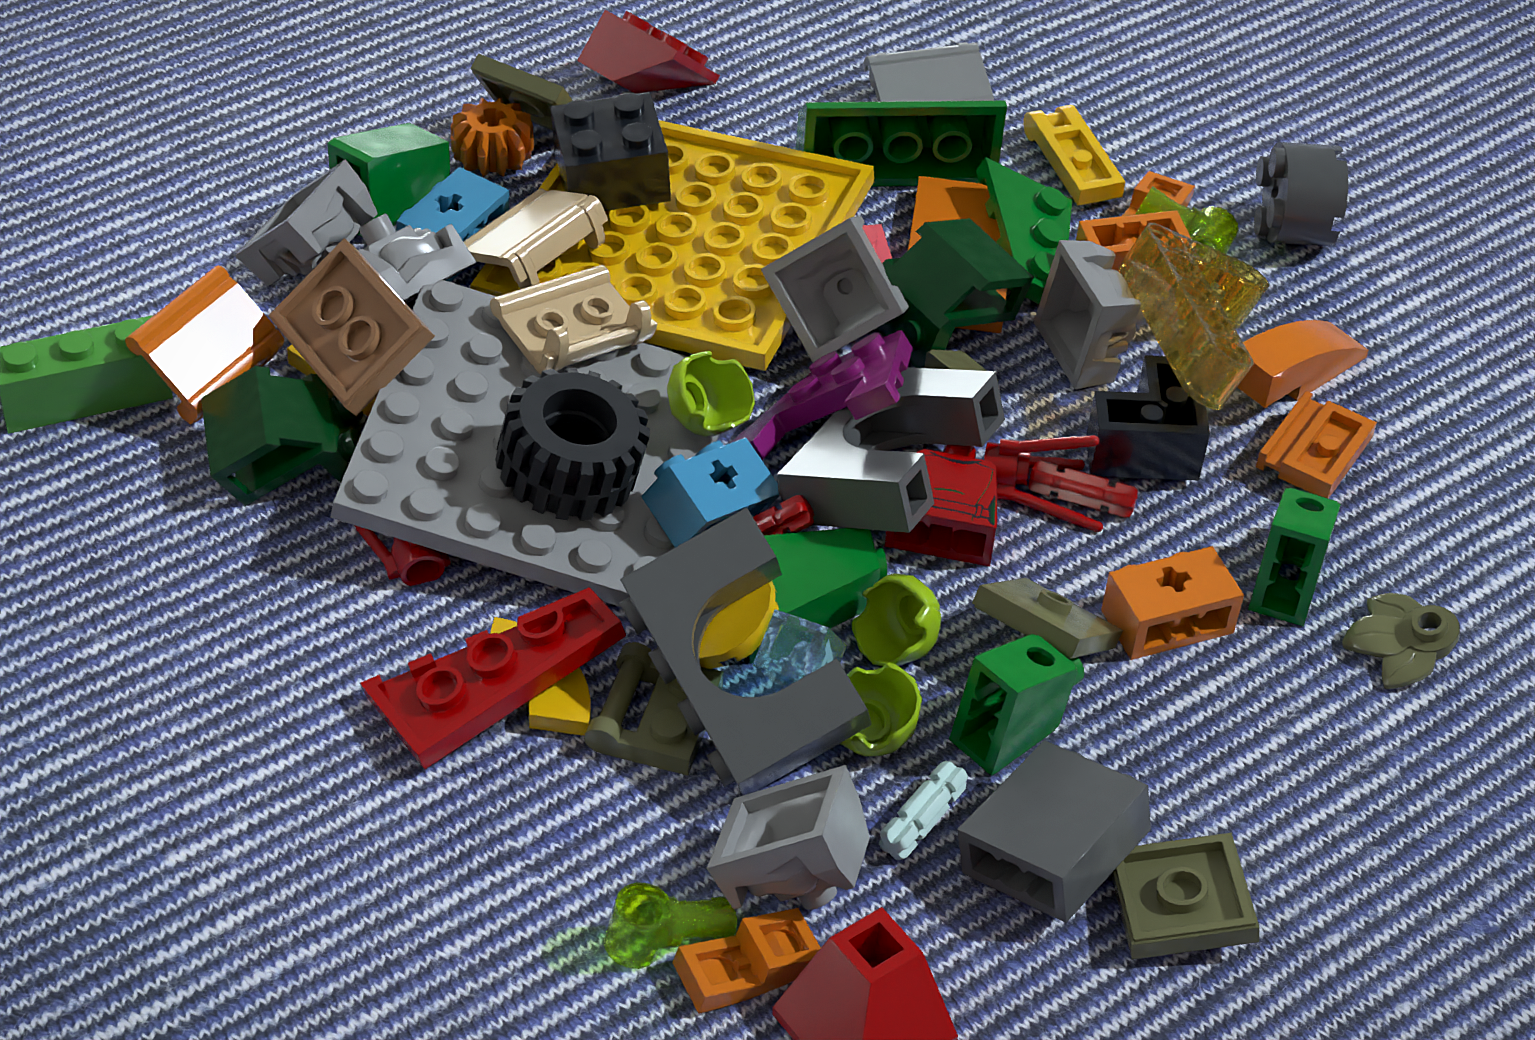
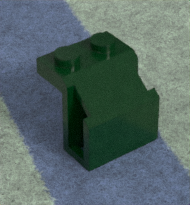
(952, 283)
(274, 431)

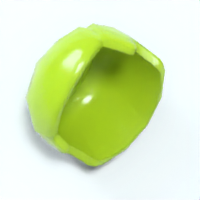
(710, 394)
(898, 621)
(892, 706)

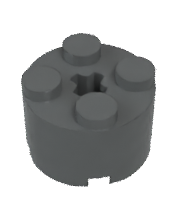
(1301, 194)

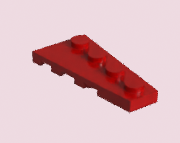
(469, 690)

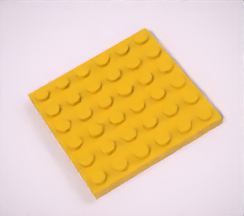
(704, 250)

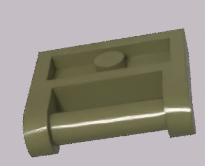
(663, 733)

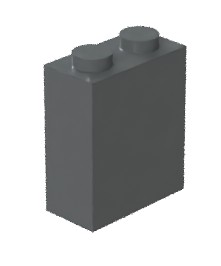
(1054, 830)

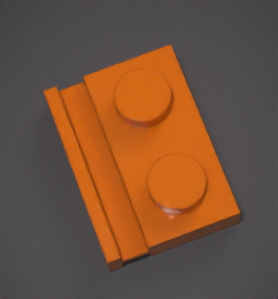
(1316, 445)

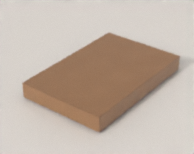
(351, 327)

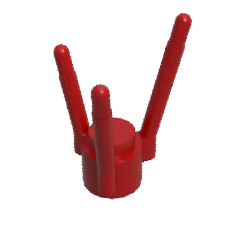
(1013, 465)
(407, 560)

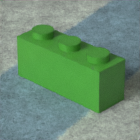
(75, 376)

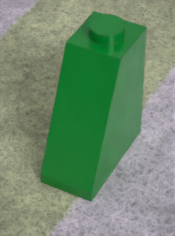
(394, 163)
(825, 574)

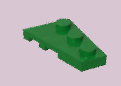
(1028, 219)

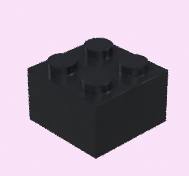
(612, 150)

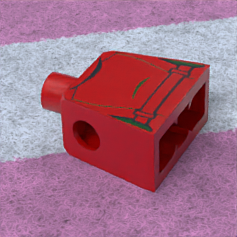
(963, 512)

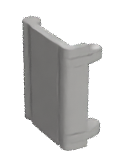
(930, 74)

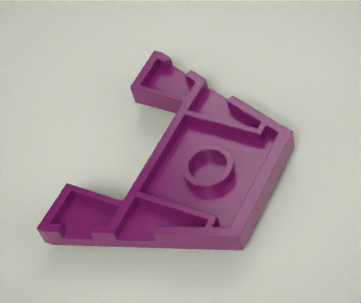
(858, 380)

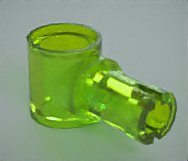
(1208, 226)
(650, 920)

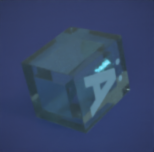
(796, 648)

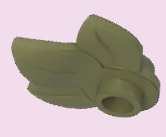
(1399, 637)

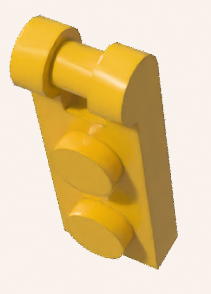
(1075, 154)

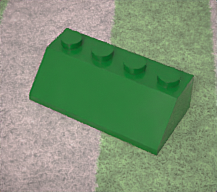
(906, 137)

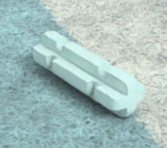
(923, 810)

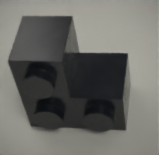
(1149, 431)

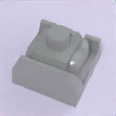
(309, 225)
(414, 255)
(834, 288)
(1087, 313)
(792, 841)

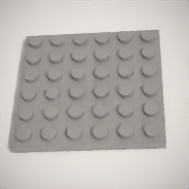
(433, 440)

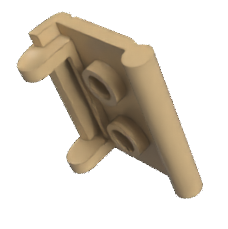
(539, 232)
(572, 319)

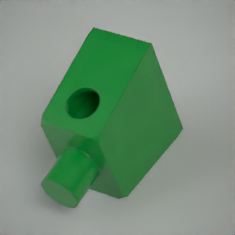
(1300, 538)
(1013, 700)

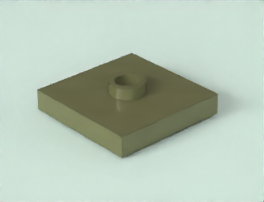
(520, 87)
(1047, 614)
(1184, 897)

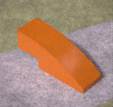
(1297, 359)

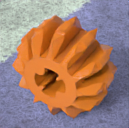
(492, 136)

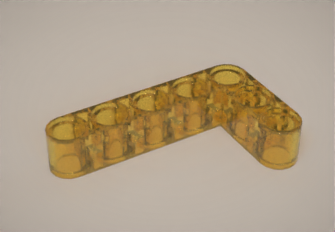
(1193, 307)

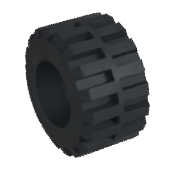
(572, 444)

